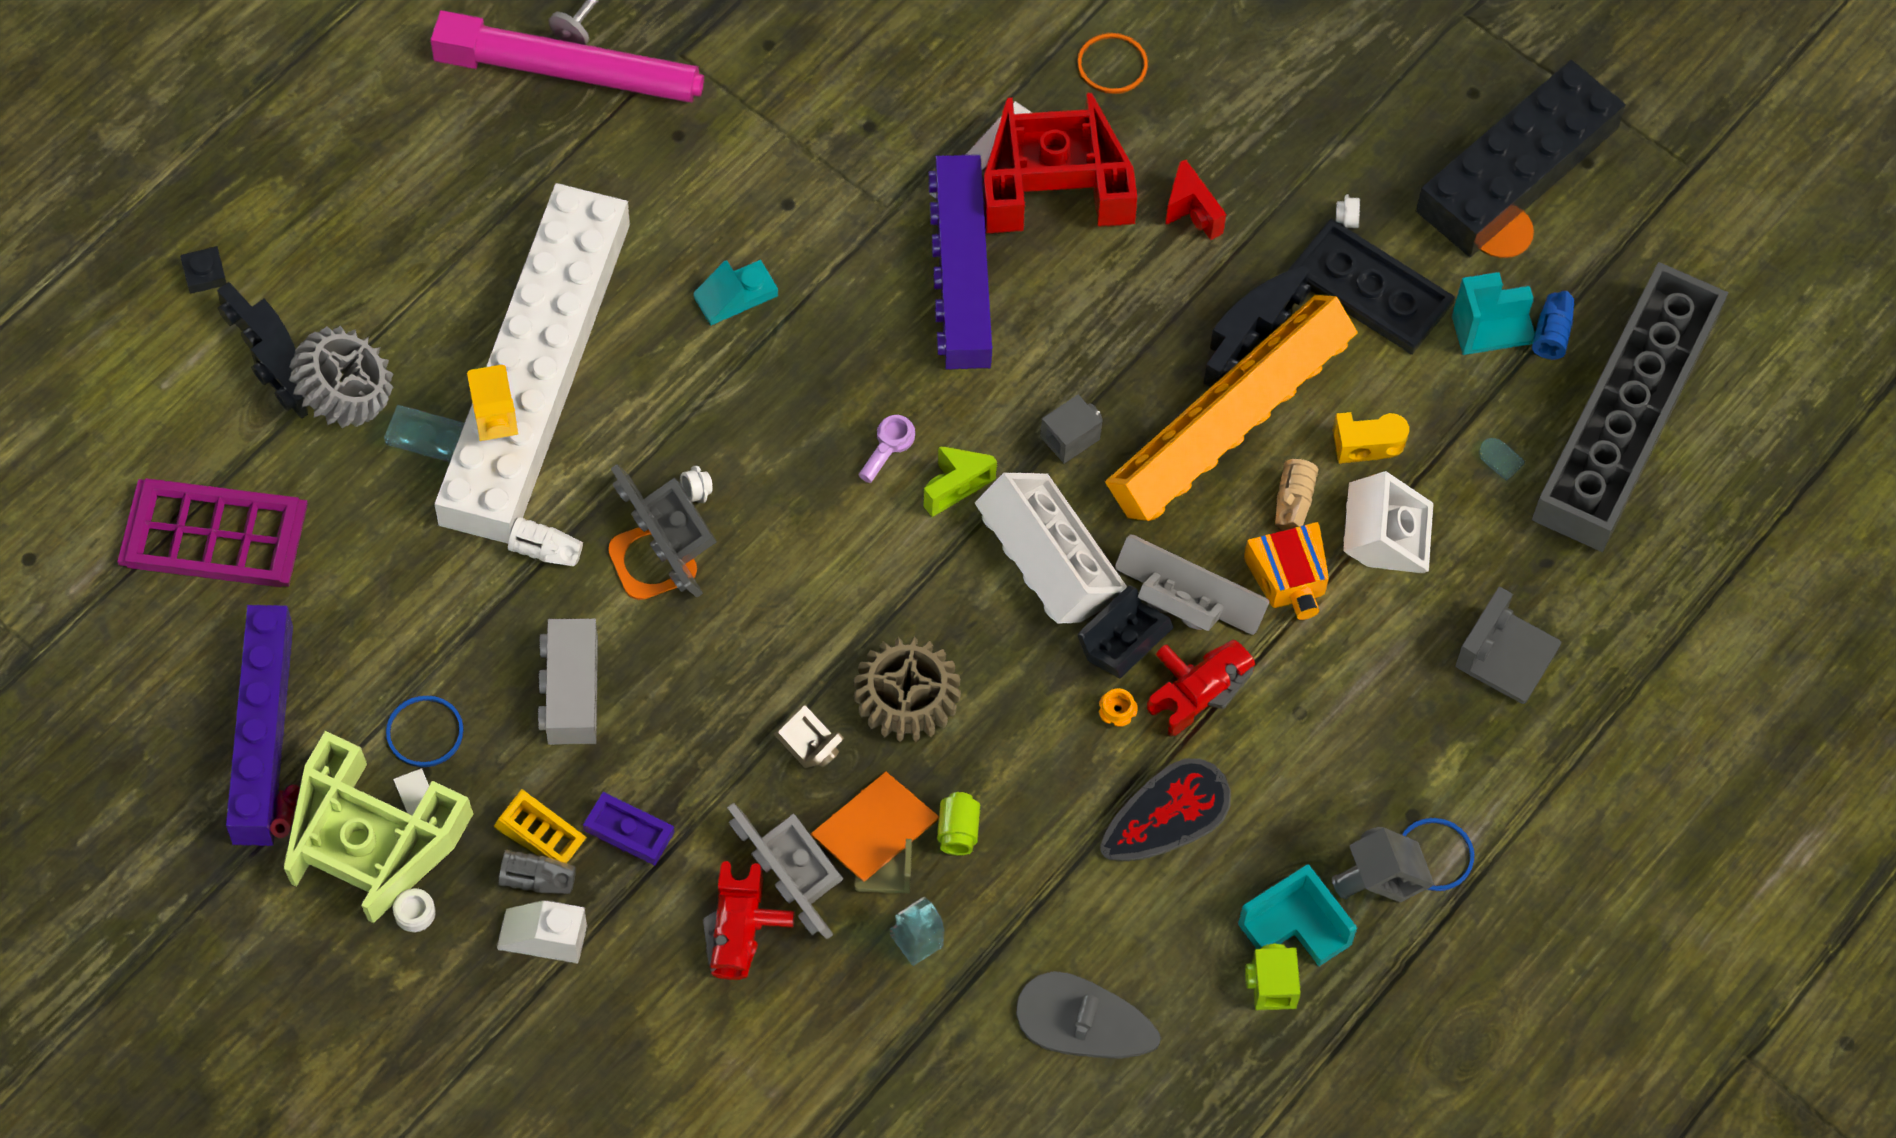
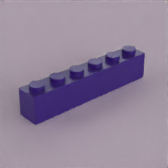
(963, 262)
(259, 725)

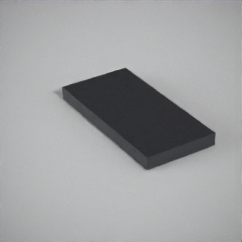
(1374, 286)

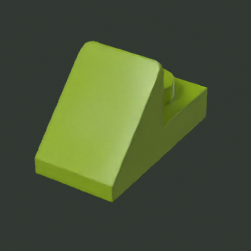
(963, 475)

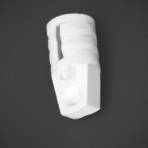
(544, 543)

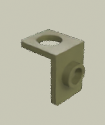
(892, 877)

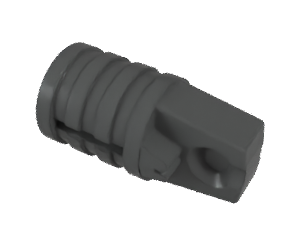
(536, 873)

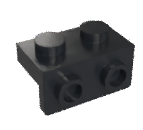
(1123, 633)

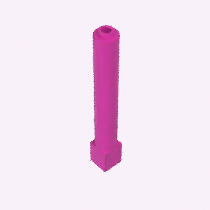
(466, 42)

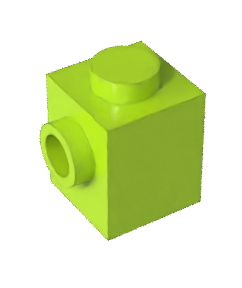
(1274, 977)

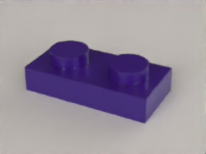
(628, 828)

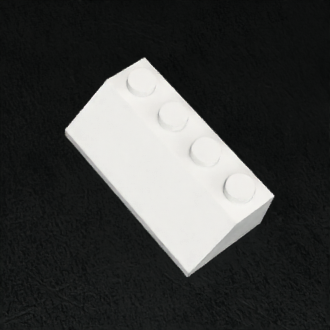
(1050, 546)

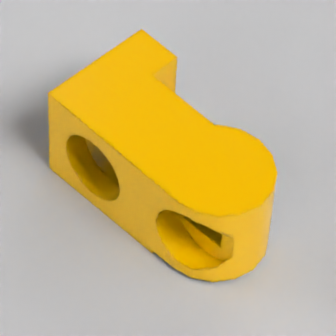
(1369, 438)

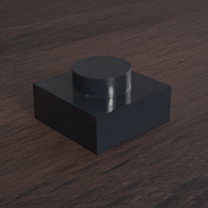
(203, 270)

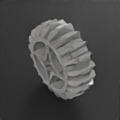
(364, 380)

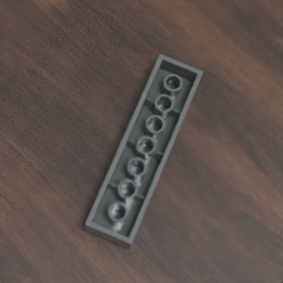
(1629, 407)

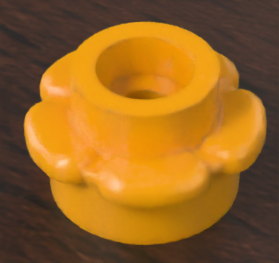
(1120, 698)

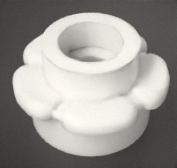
(1348, 212)
(696, 484)

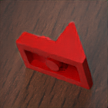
(1193, 197)

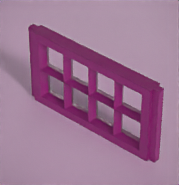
(285, 543)

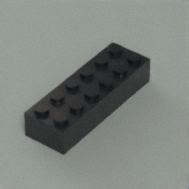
(1520, 158)

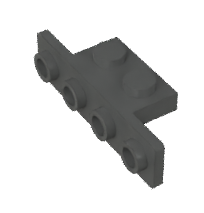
(673, 522)

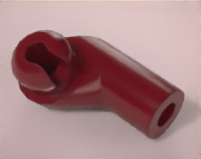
(285, 811)

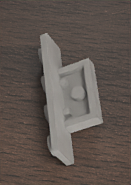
(1188, 589)
(797, 861)

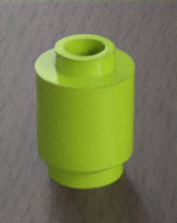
(958, 823)

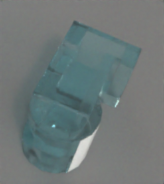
(918, 931)

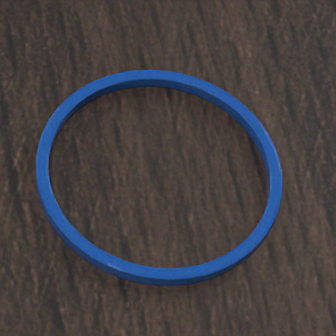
(411, 701)
(1465, 837)

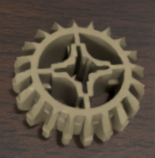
(941, 693)

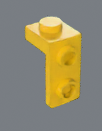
(492, 402)

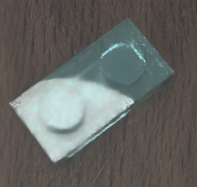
(423, 433)

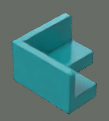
(1492, 317)
(1299, 908)

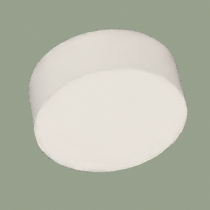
(414, 910)

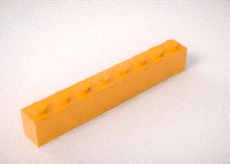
(1231, 408)

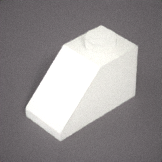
(544, 930)

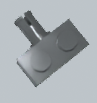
(1385, 865)

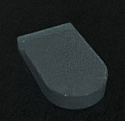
(1500, 458)

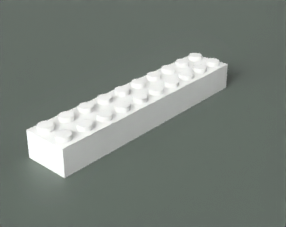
(541, 349)

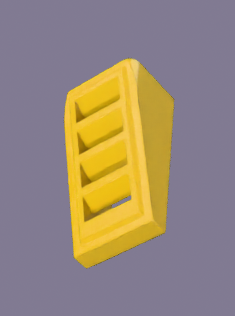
(538, 811)

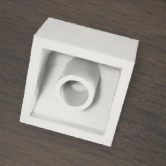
(1388, 524)

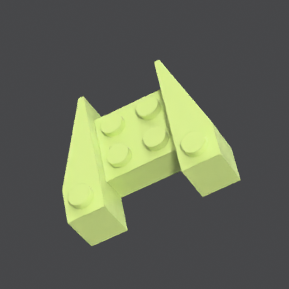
(365, 837)

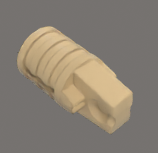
(1295, 493)

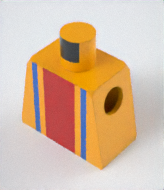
(1290, 568)

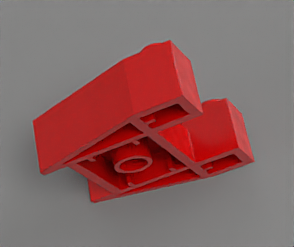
(1055, 154)

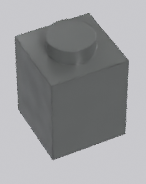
(1071, 428)

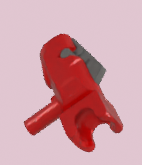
(1207, 684)
(733, 926)

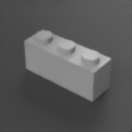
(569, 681)

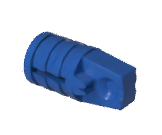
(1554, 326)

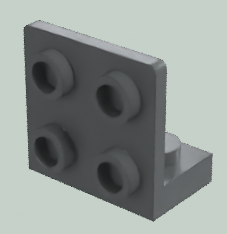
(1507, 650)

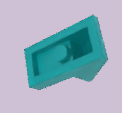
(733, 292)

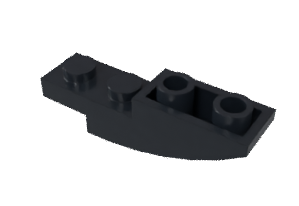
(1254, 318)
(268, 342)

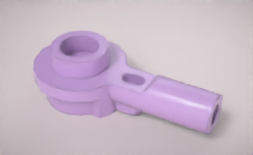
(894, 435)

